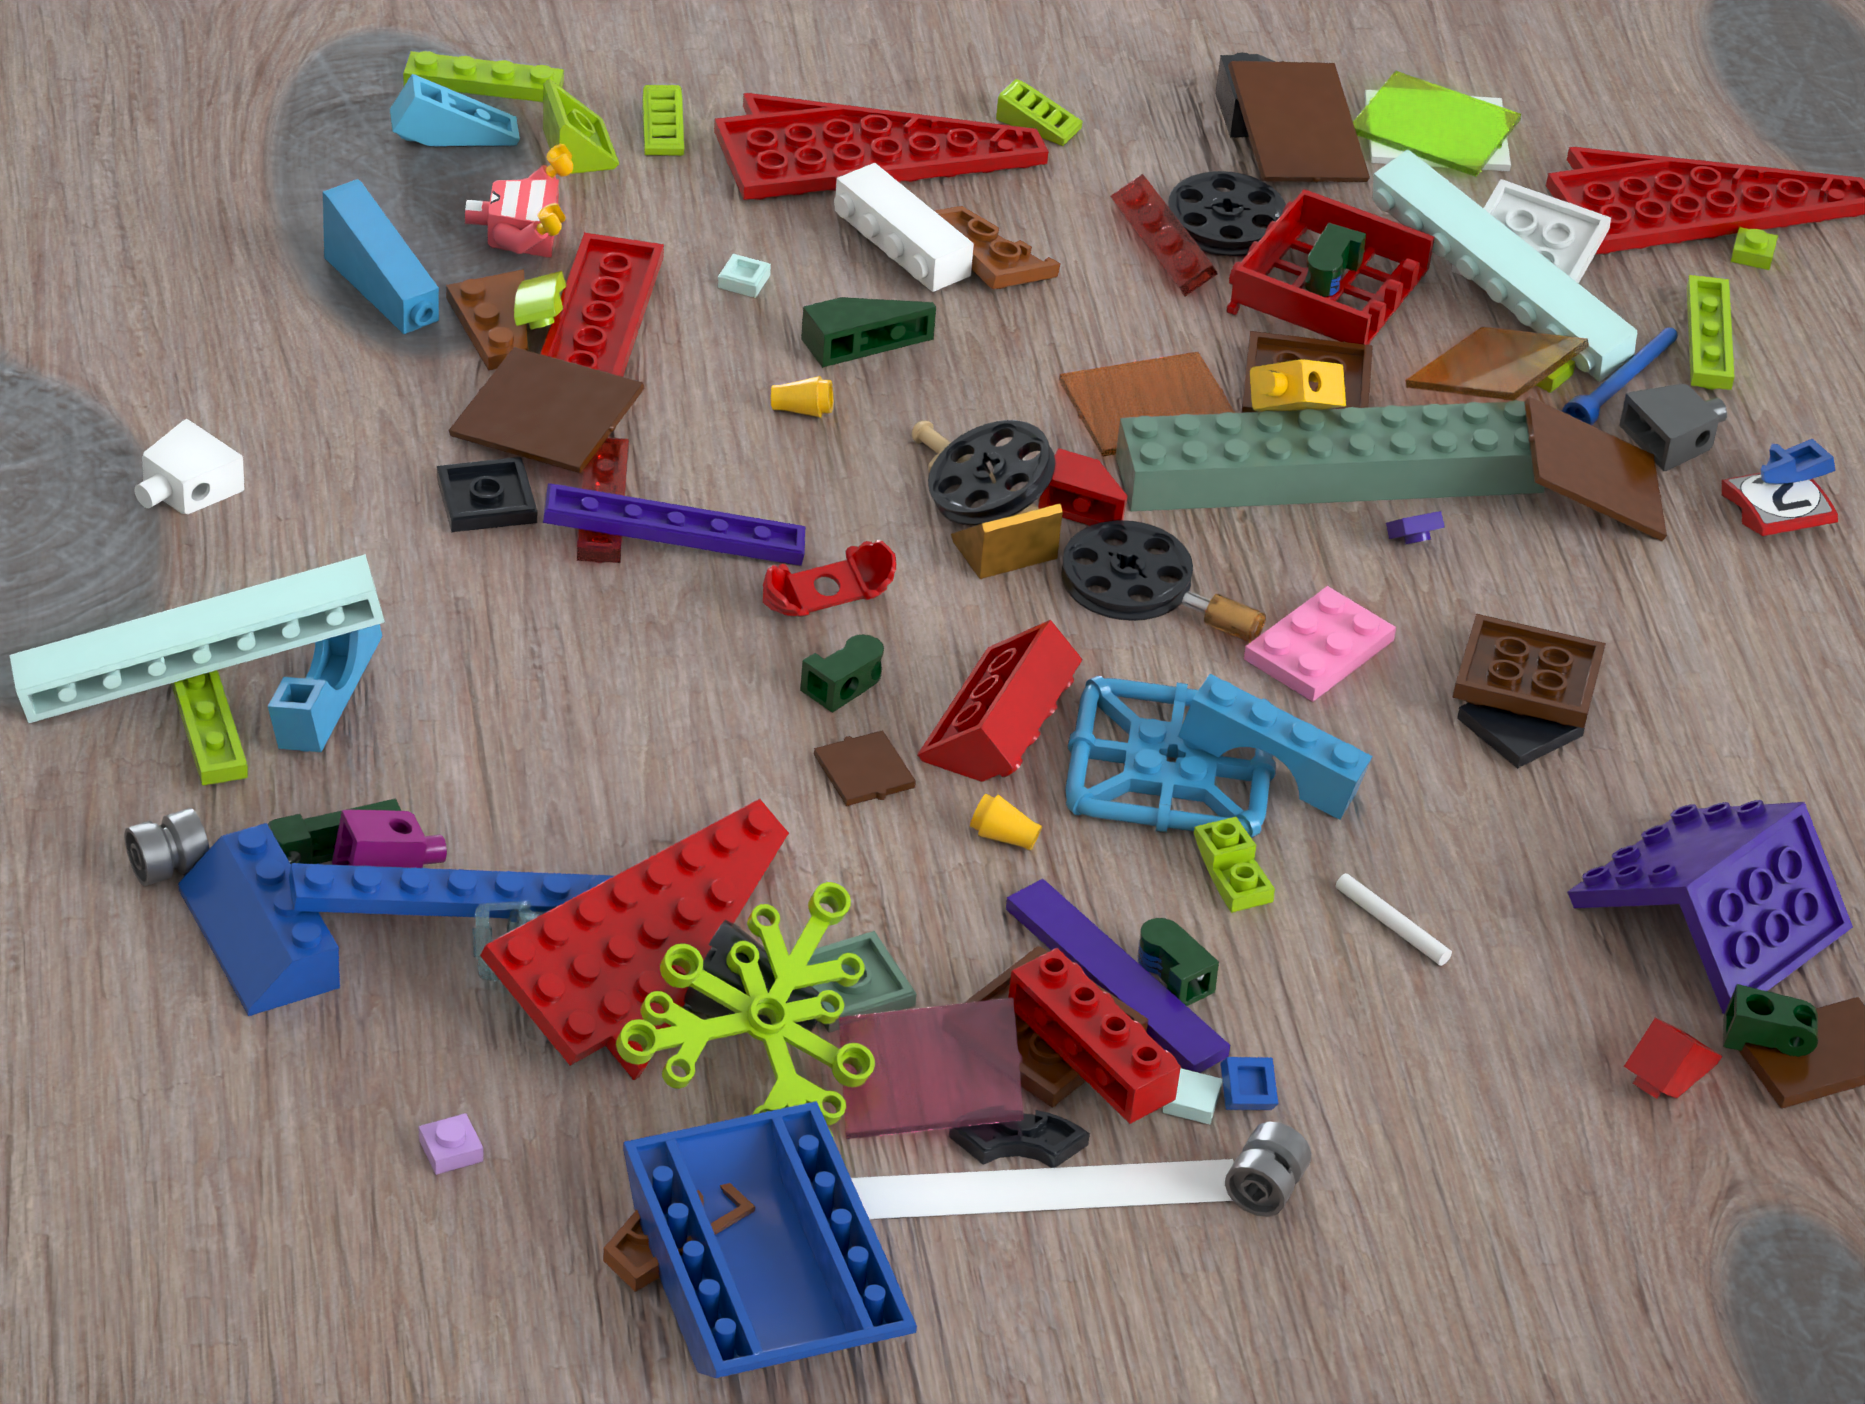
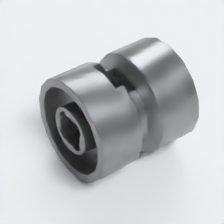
(160, 849)
(1268, 1169)

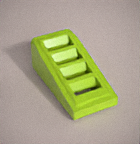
(1028, 108)
(663, 118)

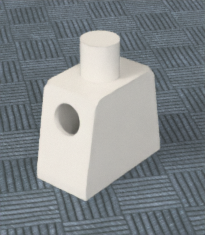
(189, 470)

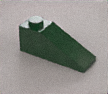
(863, 327)

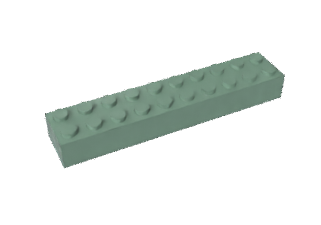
(1325, 456)

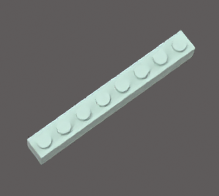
(1503, 263)
(196, 639)

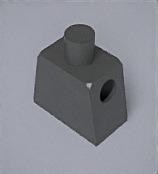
(1672, 422)

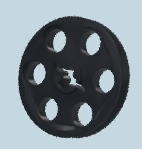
(1225, 211)
(1008, 471)
(1126, 570)

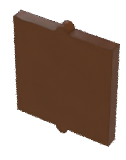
(864, 768)

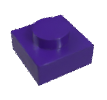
(1415, 528)

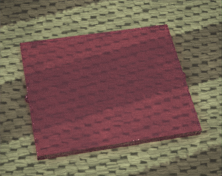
(934, 1068)

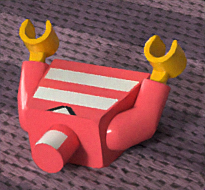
(525, 212)

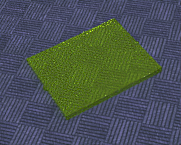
(1435, 123)

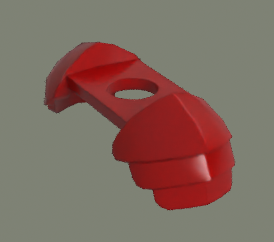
(861, 576)

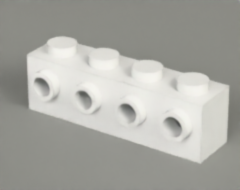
(903, 227)

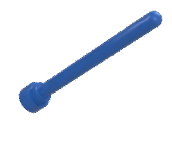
(1588, 406)

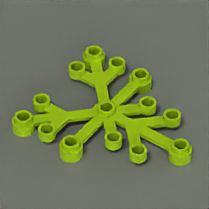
(789, 974)

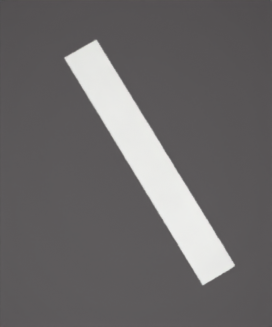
(1043, 1189)

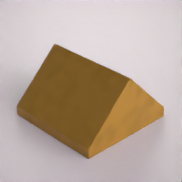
(1011, 541)

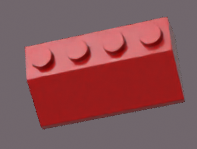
(1003, 704)

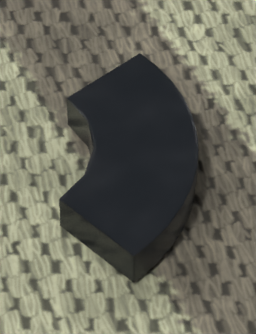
(1036, 1137)

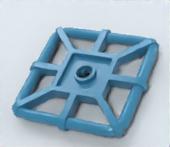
(1147, 764)

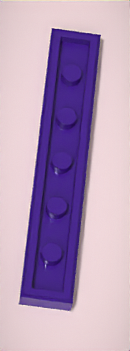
(674, 524)
(1110, 967)

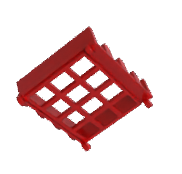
(1313, 311)

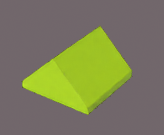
(578, 128)

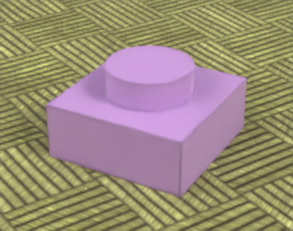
(450, 1143)

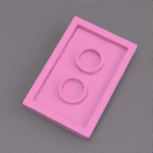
(1319, 643)

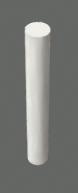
(1393, 919)

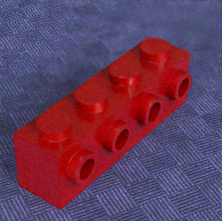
(1094, 1035)

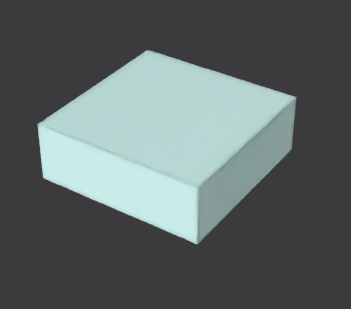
(744, 275)
(1195, 1096)

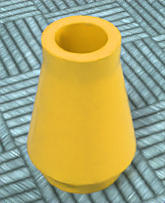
(804, 397)
(1004, 823)

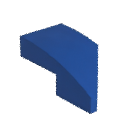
(1797, 463)

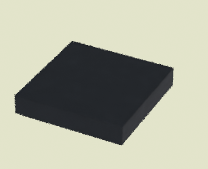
(486, 494)
(1517, 736)

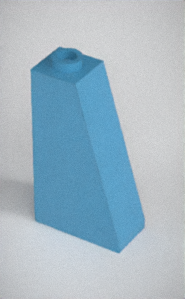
(376, 258)

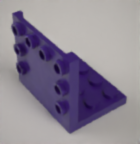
(1745, 883)

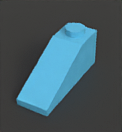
(447, 118)

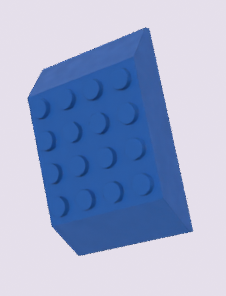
(784, 1279)

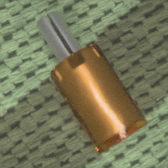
(1228, 615)

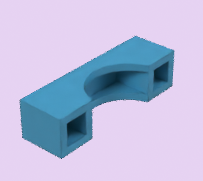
(310, 707)
(1322, 765)

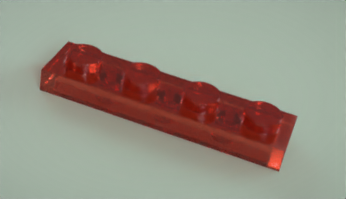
(1164, 235)
(605, 474)

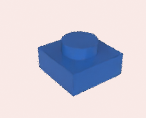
(1249, 1083)

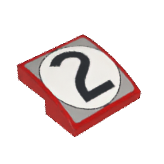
(1779, 507)

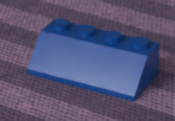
(249, 921)

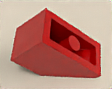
(1084, 490)
(1669, 1060)

